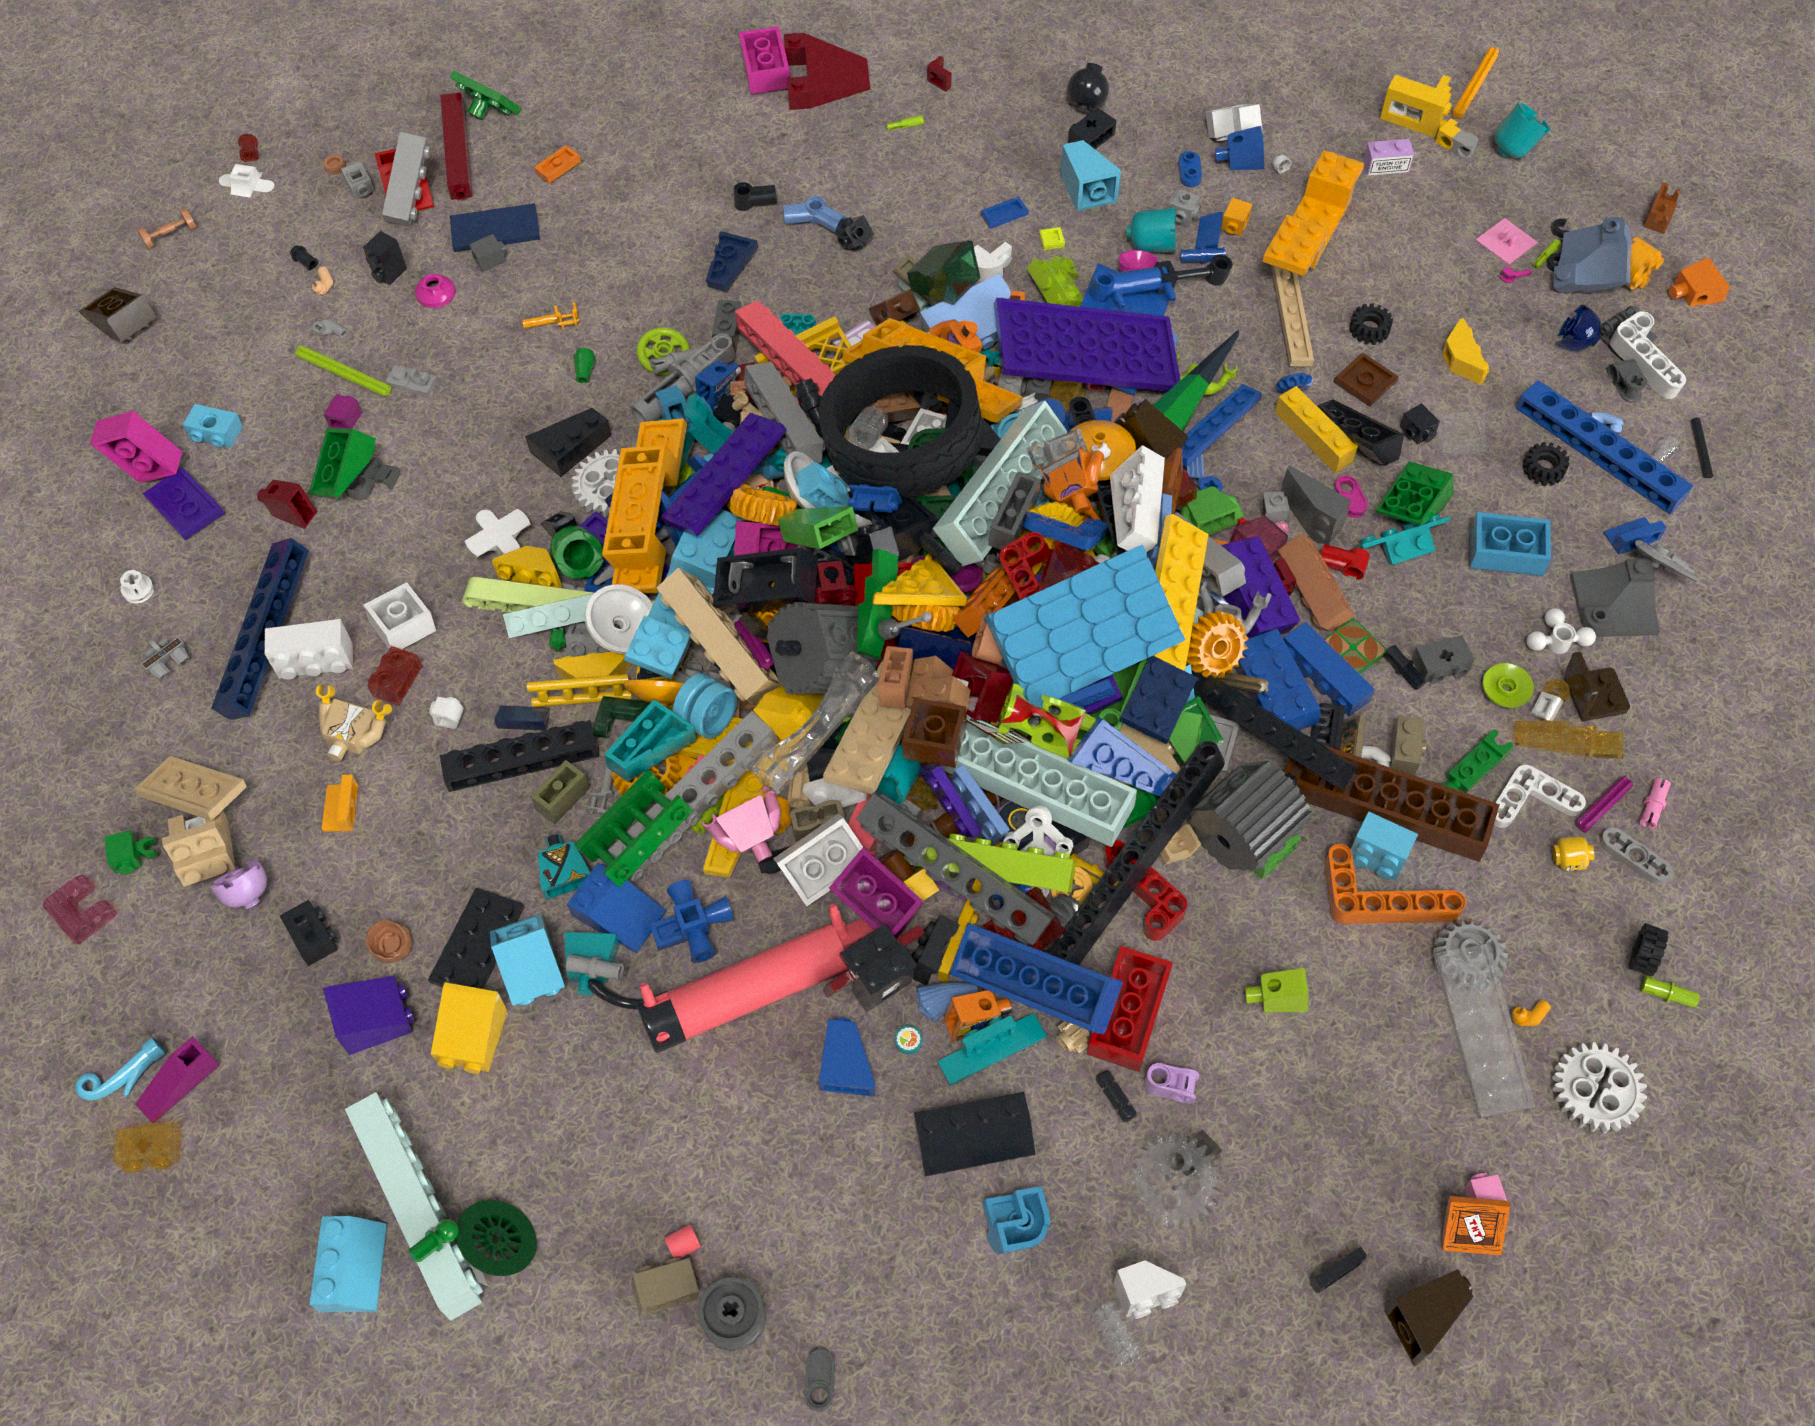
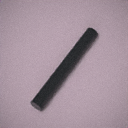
(1701, 448)

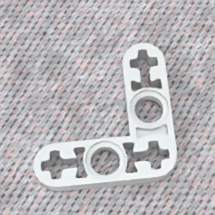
(1534, 787)

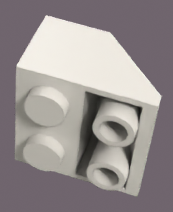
(1145, 1287)

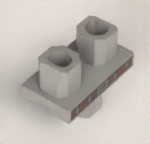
(160, 654)

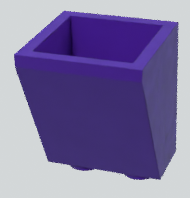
(368, 1012)

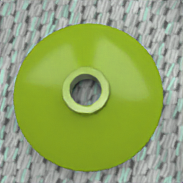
(1508, 676)

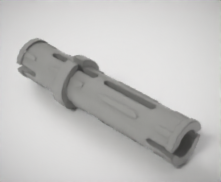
(662, 363)

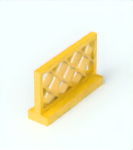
(820, 337)

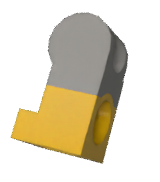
(1456, 140)

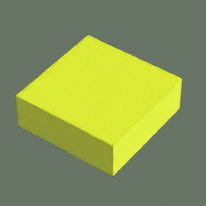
(1052, 238)

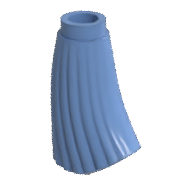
(935, 998)

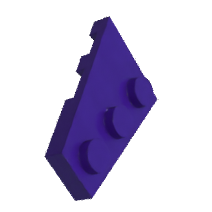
(949, 799)

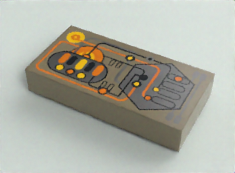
(1353, 735)

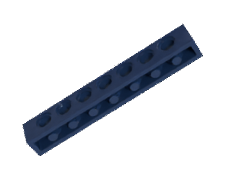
(266, 610)

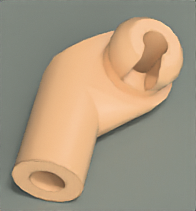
(326, 281)

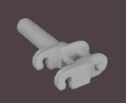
(606, 793)

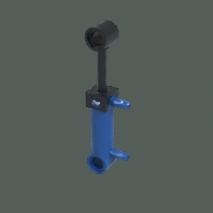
(1159, 278)

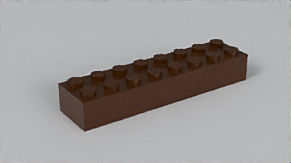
(1433, 811)

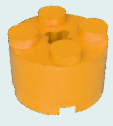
(1643, 262)

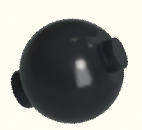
(1088, 88)

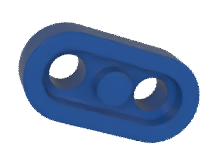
(1190, 169)

